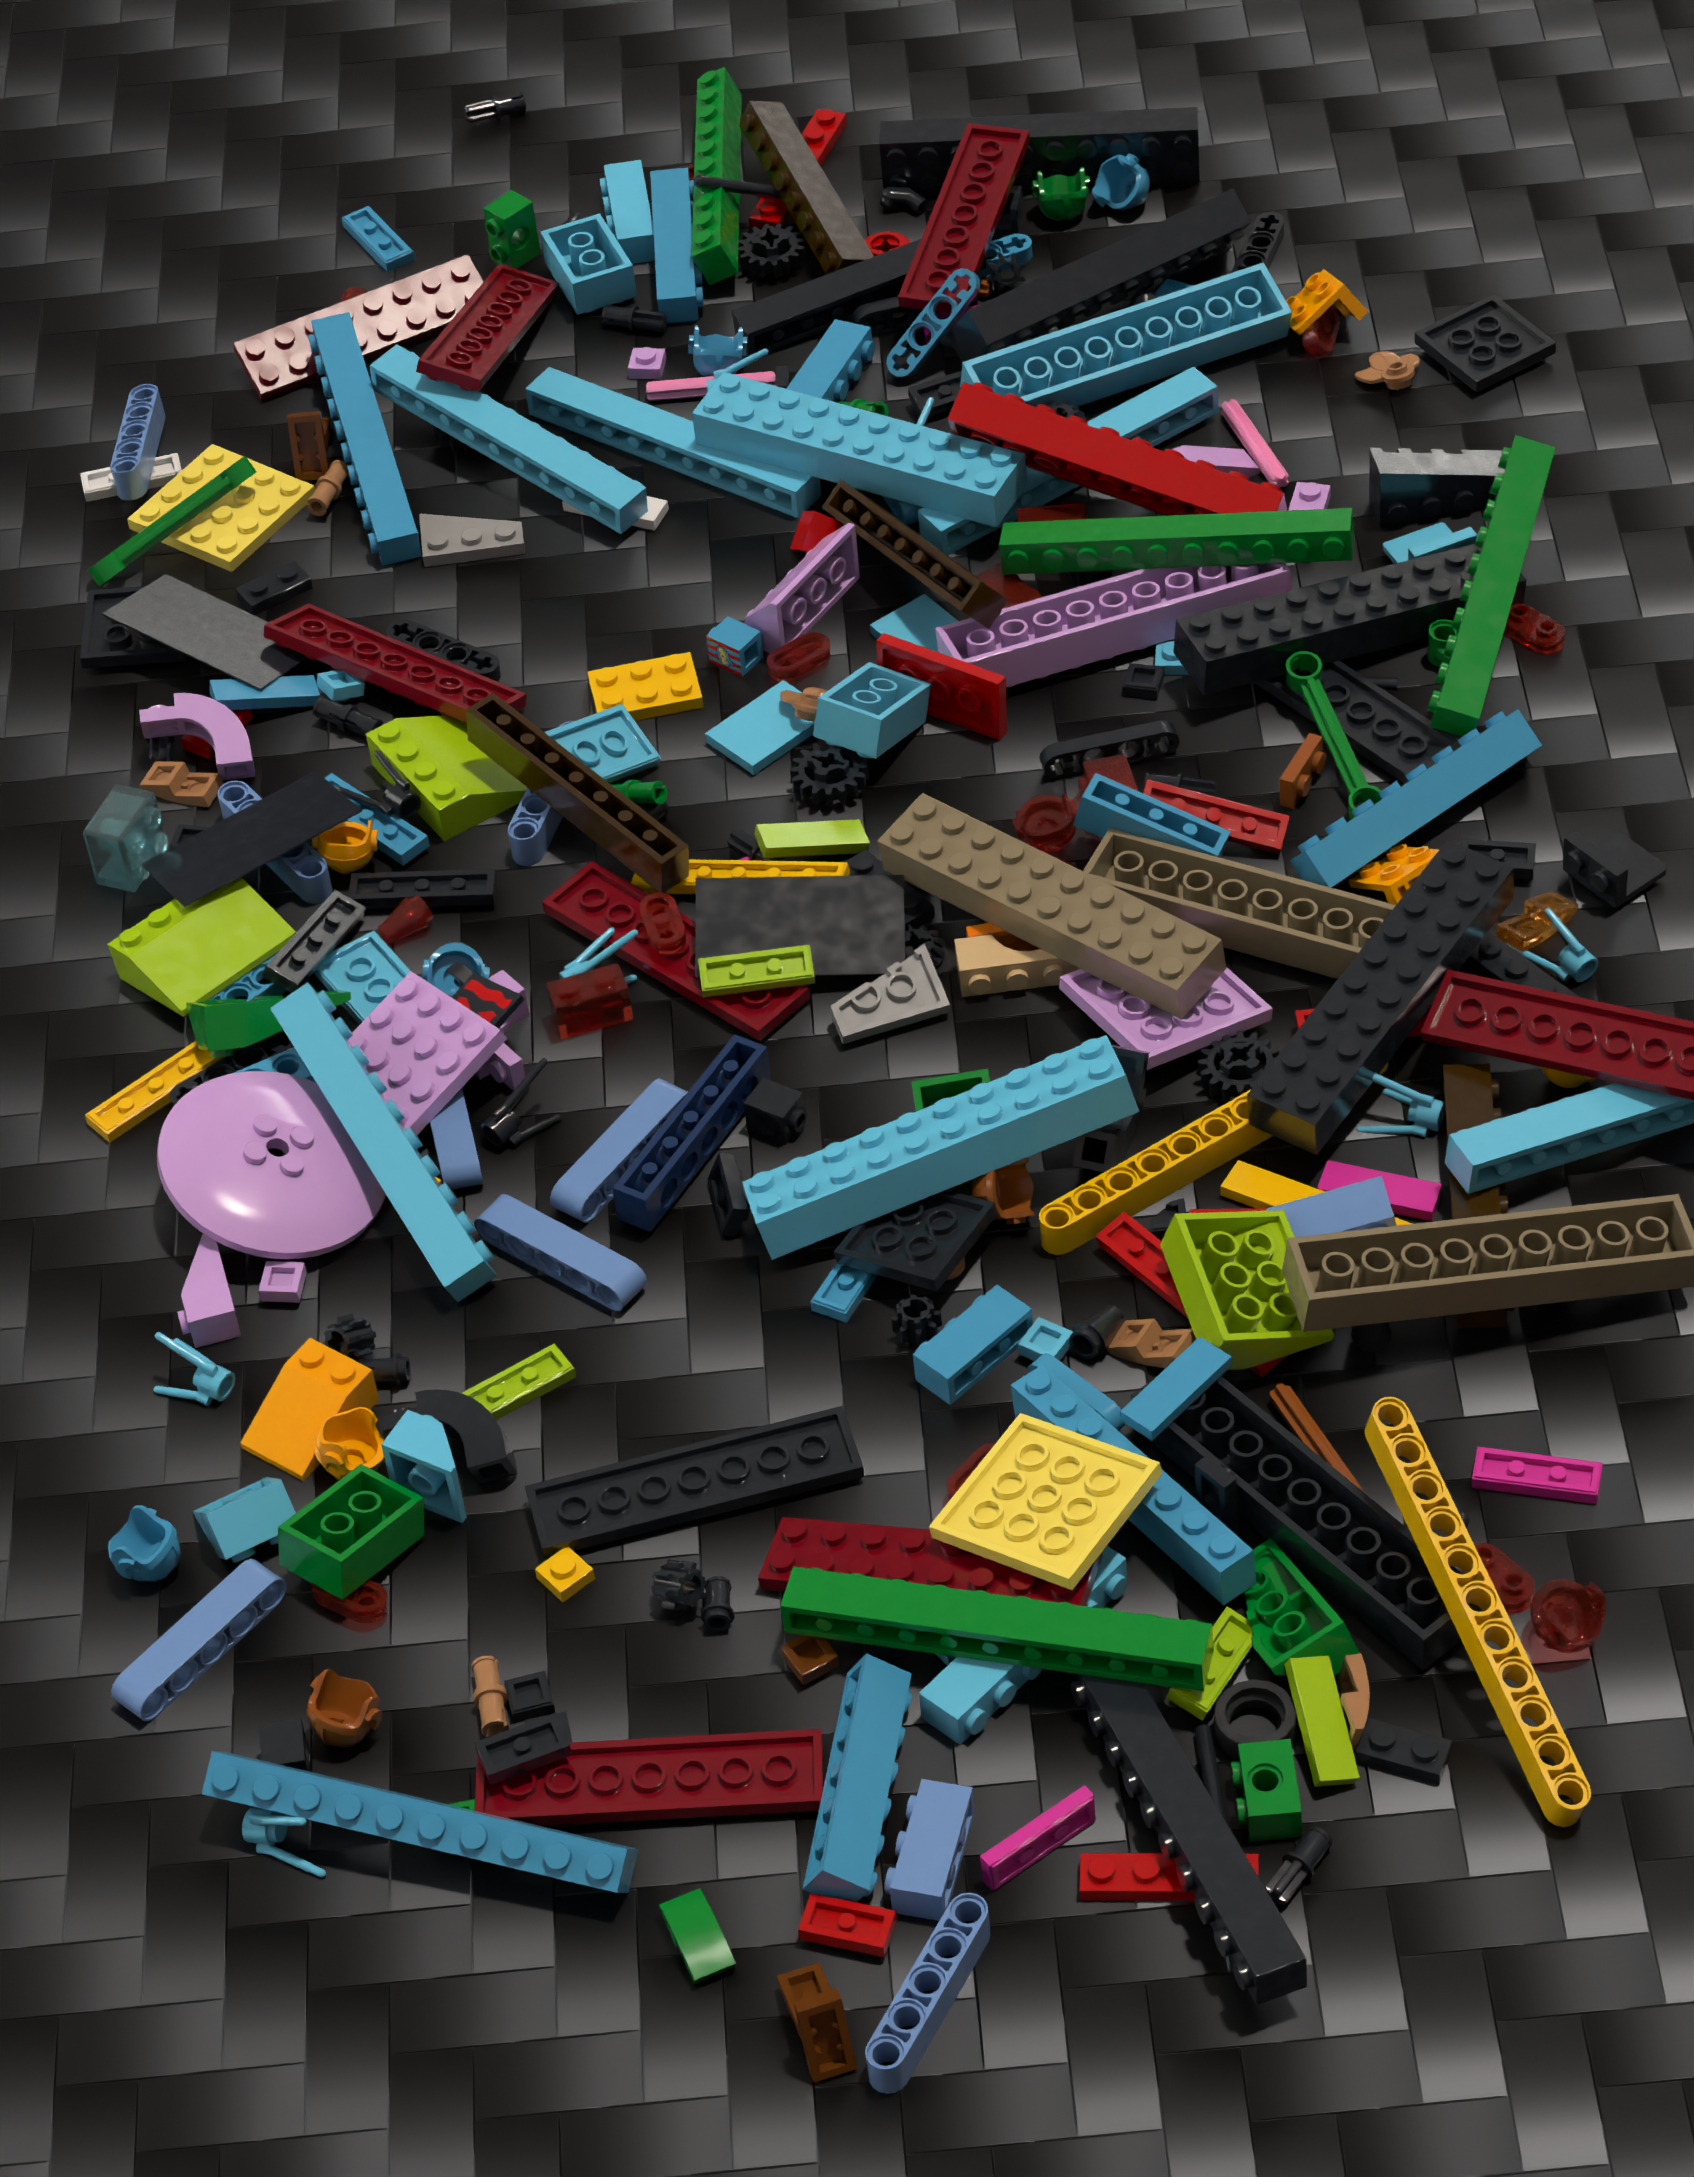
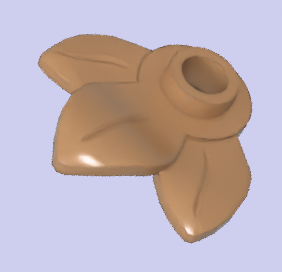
(1391, 369)
(804, 703)

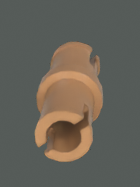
(328, 488)
(489, 1696)

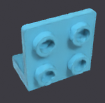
(1427, 542)

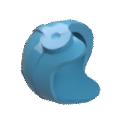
(1121, 183)
(716, 351)
(435, 968)
(145, 1546)

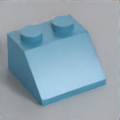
(422, 1461)
(246, 1518)

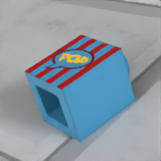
(734, 646)

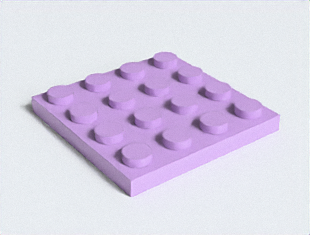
(1142, 1026)
(424, 1047)

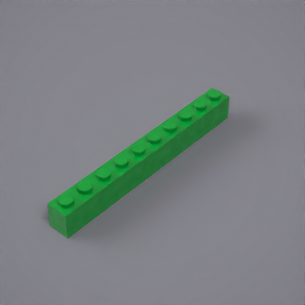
(717, 155)
(1177, 541)
(1492, 587)
(998, 1628)

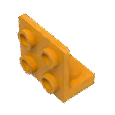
(1317, 296)
(1394, 872)

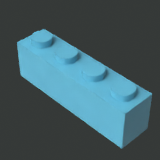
(628, 209)

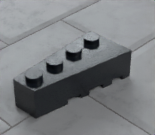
(1429, 484)

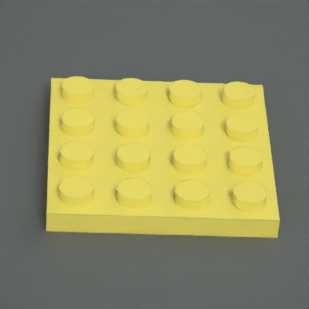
(236, 522)
(1046, 1501)

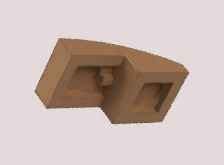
(176, 784)
(1148, 1344)
(1355, 1695)

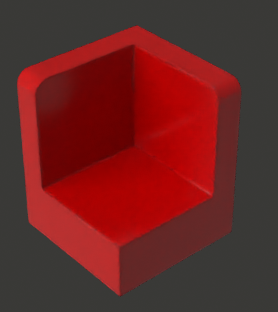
(812, 529)

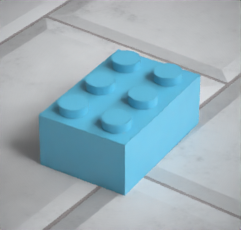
(588, 264)
(871, 710)

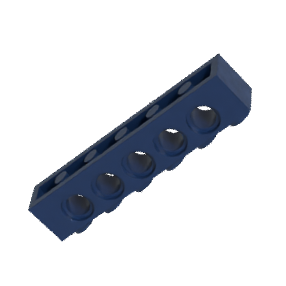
(690, 1134)

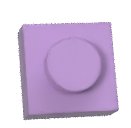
(647, 363)
(282, 1281)

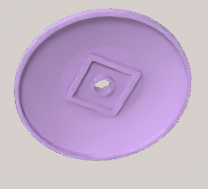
(259, 1203)

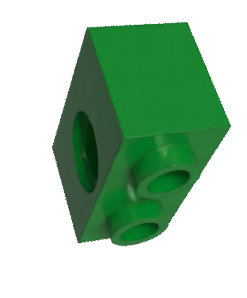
(511, 230)
(1273, 1812)

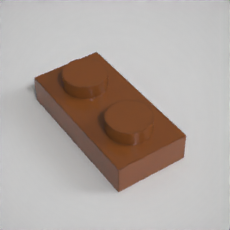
(1301, 770)

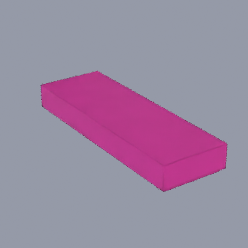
(1406, 1194)
(1537, 1475)
(1038, 1838)

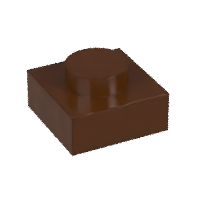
(809, 1657)

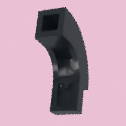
(1110, 1144)
(465, 1419)

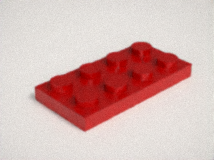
(958, 689)

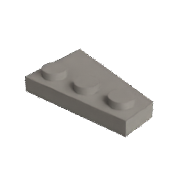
(468, 539)
(898, 998)

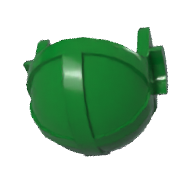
(1060, 195)

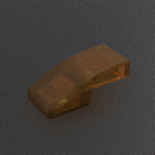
(1534, 926)

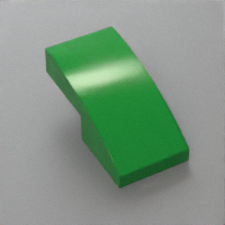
(697, 1935)

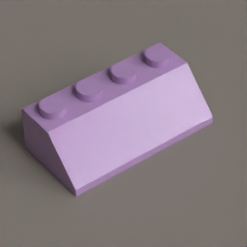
(807, 590)

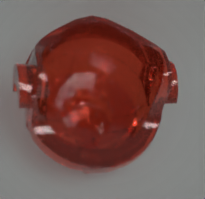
(1046, 822)
(1568, 1615)

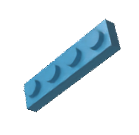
(395, 836)

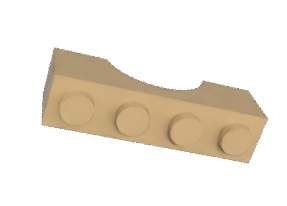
(990, 967)

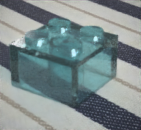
(124, 836)

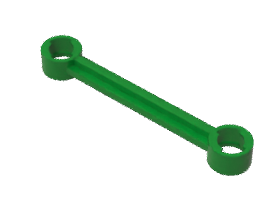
(171, 521)
(1329, 727)

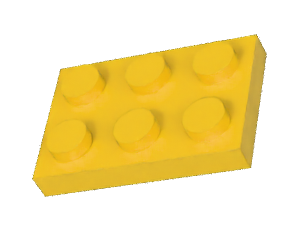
(648, 687)

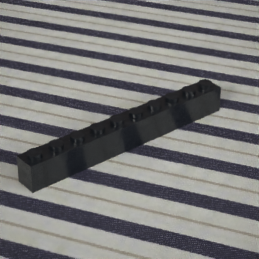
(1194, 1836)

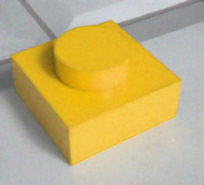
(564, 1573)

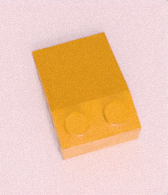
(305, 1393)

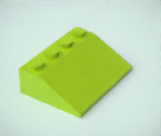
(447, 772)
(201, 947)
(1235, 1284)

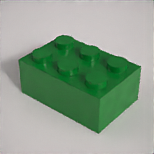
(351, 1531)

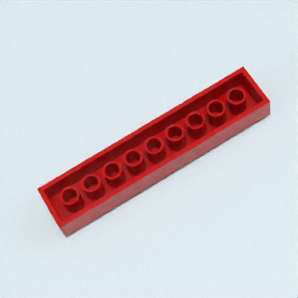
(1105, 459)

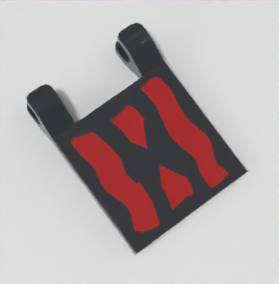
(483, 996)

